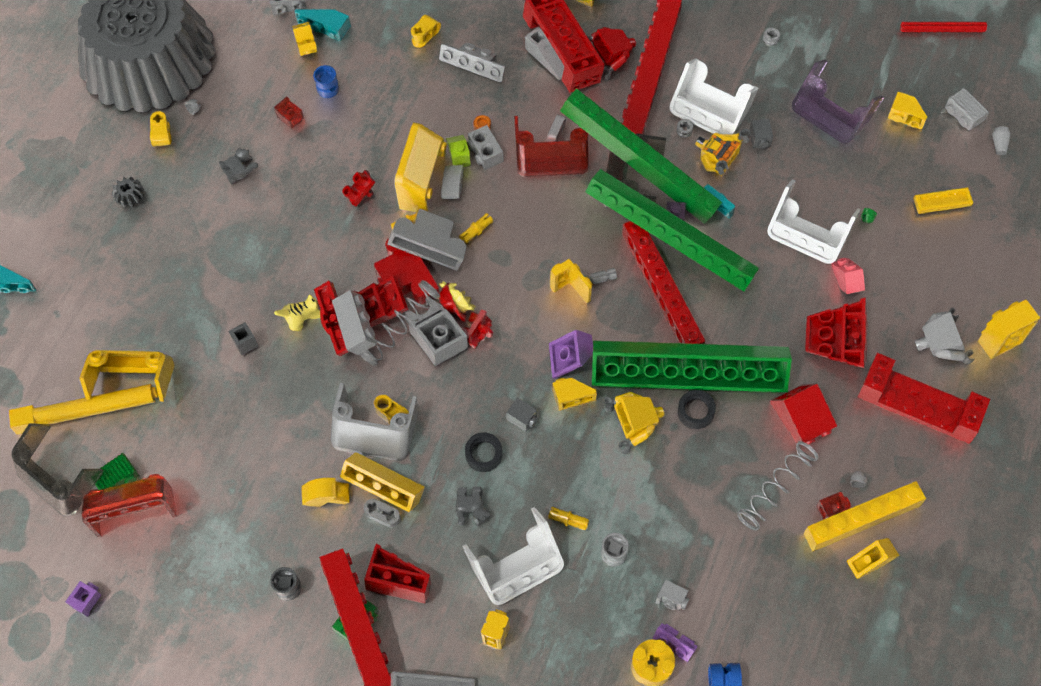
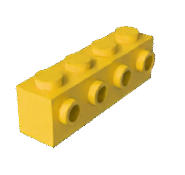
(382, 481)

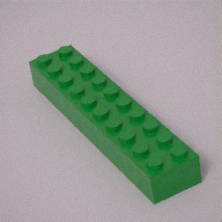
(691, 366)

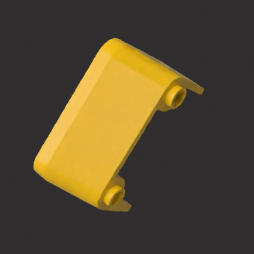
(417, 166)
(127, 362)

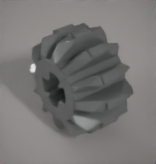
(127, 192)

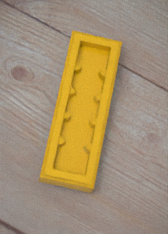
(943, 200)

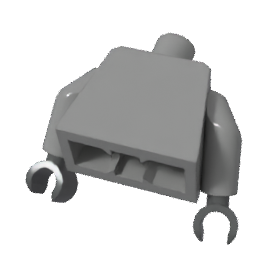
(944, 338)

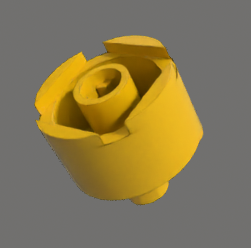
(658, 652)

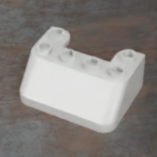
(707, 105)

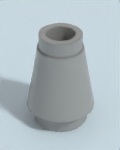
(1001, 139)

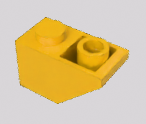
(907, 111)

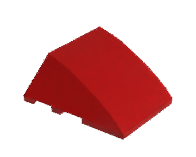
(839, 333)

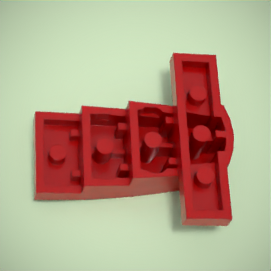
(379, 303)

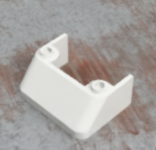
(804, 235)
(522, 568)

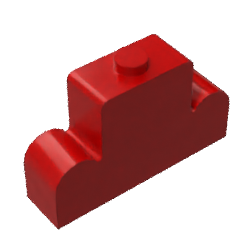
(409, 272)

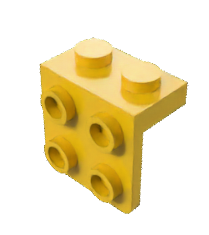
(570, 273)

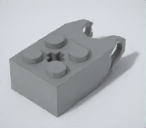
(437, 332)

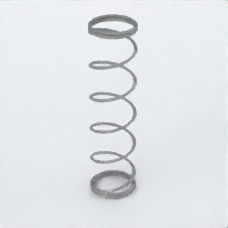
(431, 291)
(799, 451)

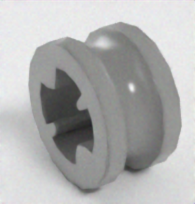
(771, 41)
(684, 123)

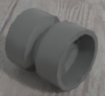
(285, 583)

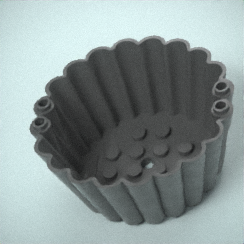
(142, 59)

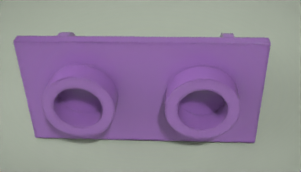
(681, 647)

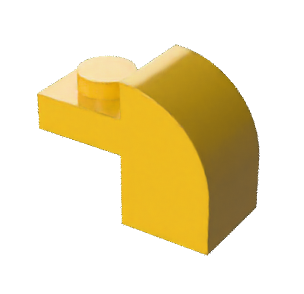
(304, 38)
(324, 490)

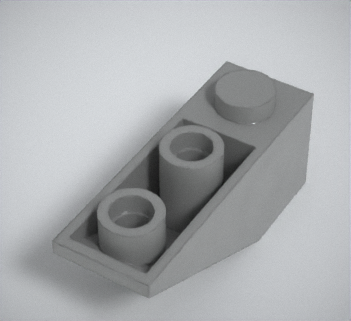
(540, 47)

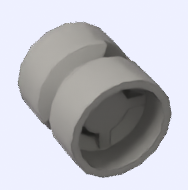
(614, 549)

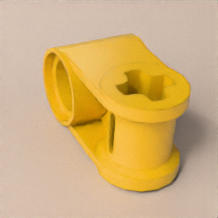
(424, 31)
(160, 130)
(392, 409)

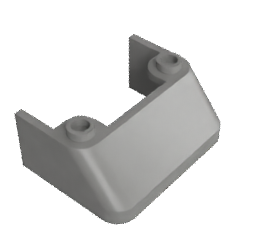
(370, 438)

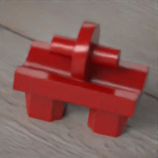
(362, 187)
(479, 328)

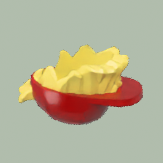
(454, 300)

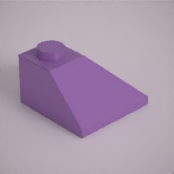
(570, 352)

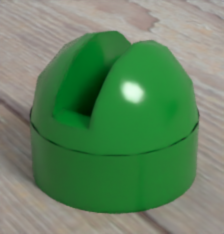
(868, 215)

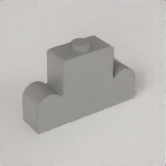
(428, 239)

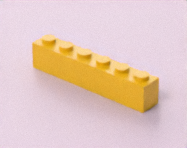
(864, 516)

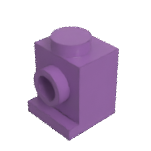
(77, 597)

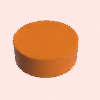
(481, 121)

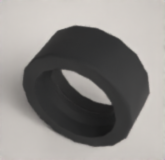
(696, 395)
(483, 466)

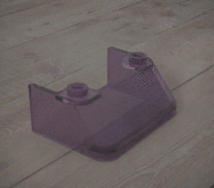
(827, 115)

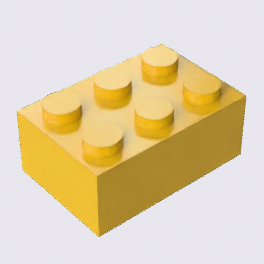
(1008, 328)

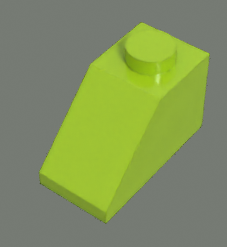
(458, 151)

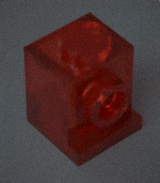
(288, 112)
(836, 500)

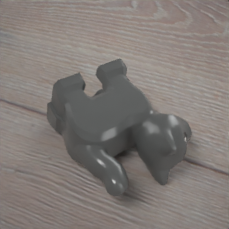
(235, 168)
(471, 503)

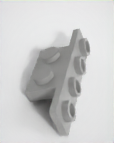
(474, 60)

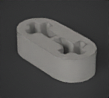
(556, 128)
(380, 517)

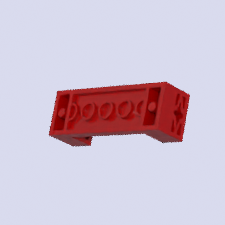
(580, 59)
(923, 402)

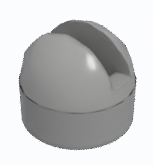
(192, 106)
(858, 480)

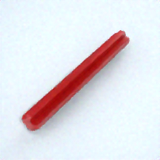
(943, 26)

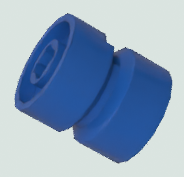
(326, 81)
(724, 675)

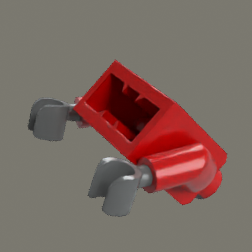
(613, 48)

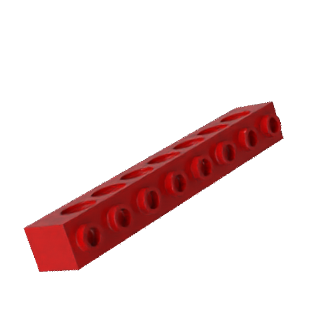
(662, 284)

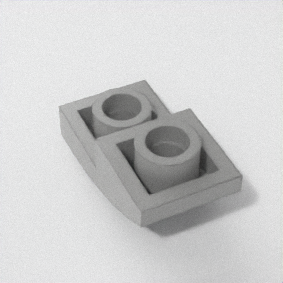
(451, 182)

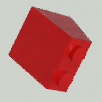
(804, 413)

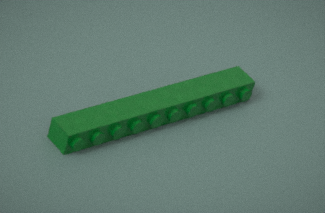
(640, 156)
(672, 230)

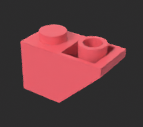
(848, 275)

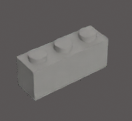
(354, 322)

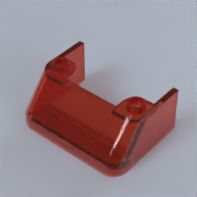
(551, 157)
(126, 499)

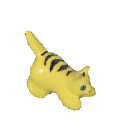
(299, 312)

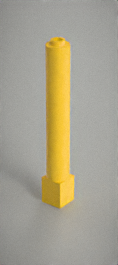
(81, 407)

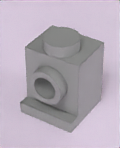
(672, 596)

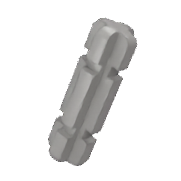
(602, 276)

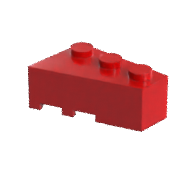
(395, 577)

